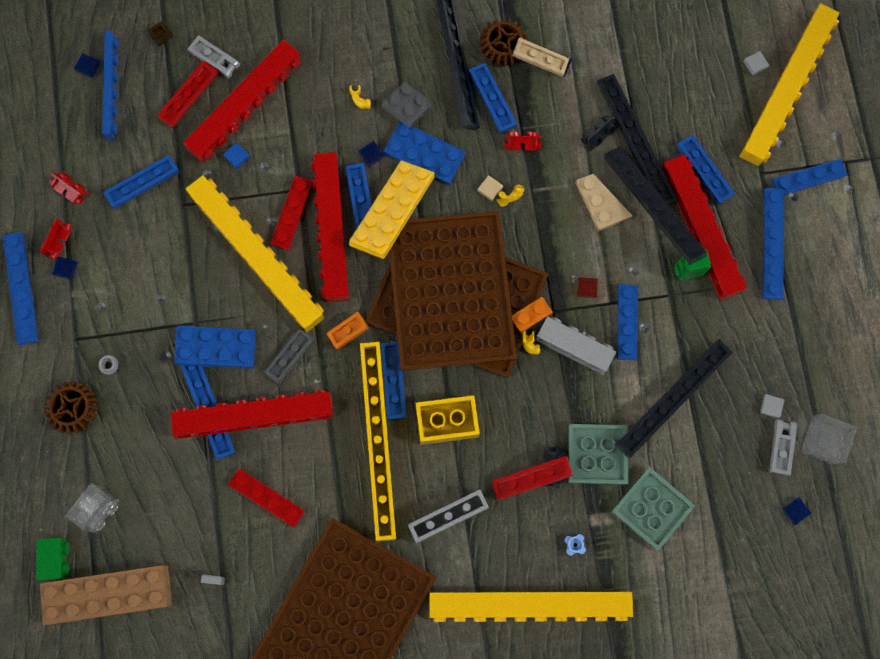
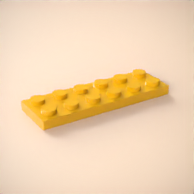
(392, 209)

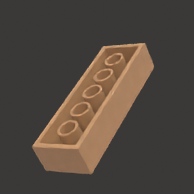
(105, 595)

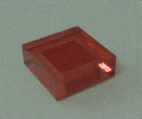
(587, 287)

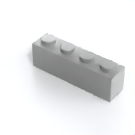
(575, 345)
(448, 516)

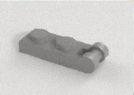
(213, 56)
(783, 448)

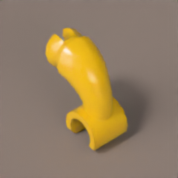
(360, 102)
(515, 195)
(528, 344)

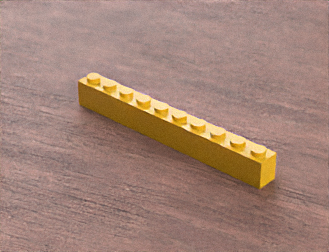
(788, 87)
(255, 253)
(378, 442)
(530, 604)

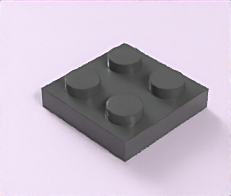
(407, 104)

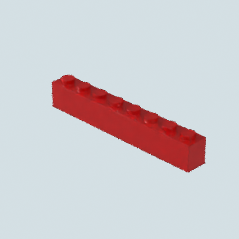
(243, 101)
(331, 227)
(703, 227)
(251, 415)

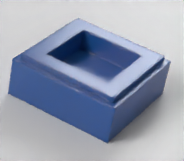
(236, 156)

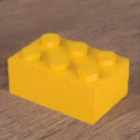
(447, 420)

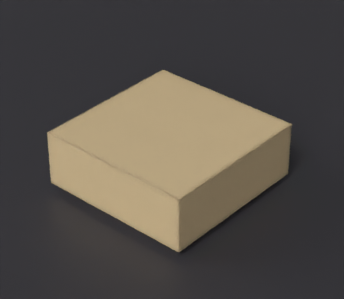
(490, 188)

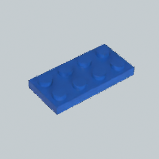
(425, 152)
(214, 347)

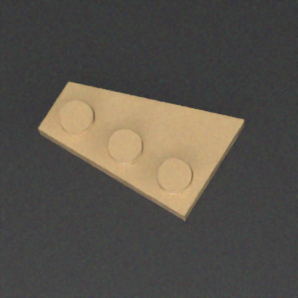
(601, 203)

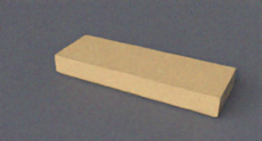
(540, 57)

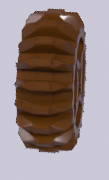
(498, 50)
(61, 394)

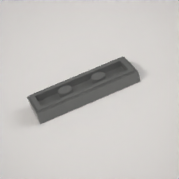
(289, 356)

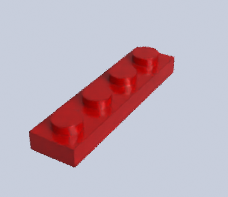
(187, 94)
(291, 213)
(532, 478)
(266, 498)

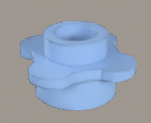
(580, 544)

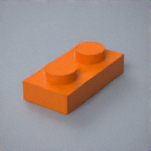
(531, 315)
(347, 330)

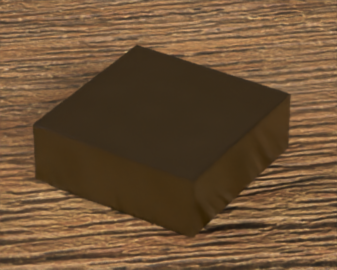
(160, 33)

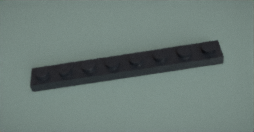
(458, 64)
(635, 137)
(655, 206)
(673, 398)

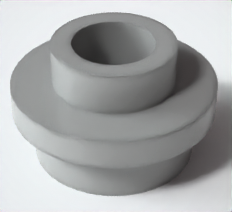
(102, 365)

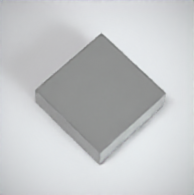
(756, 63)
(772, 406)
(212, 579)

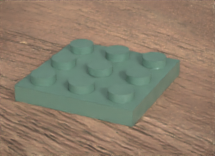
(595, 456)
(653, 509)

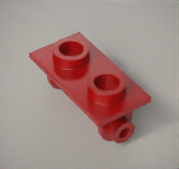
(514, 141)
(62, 183)
(51, 246)

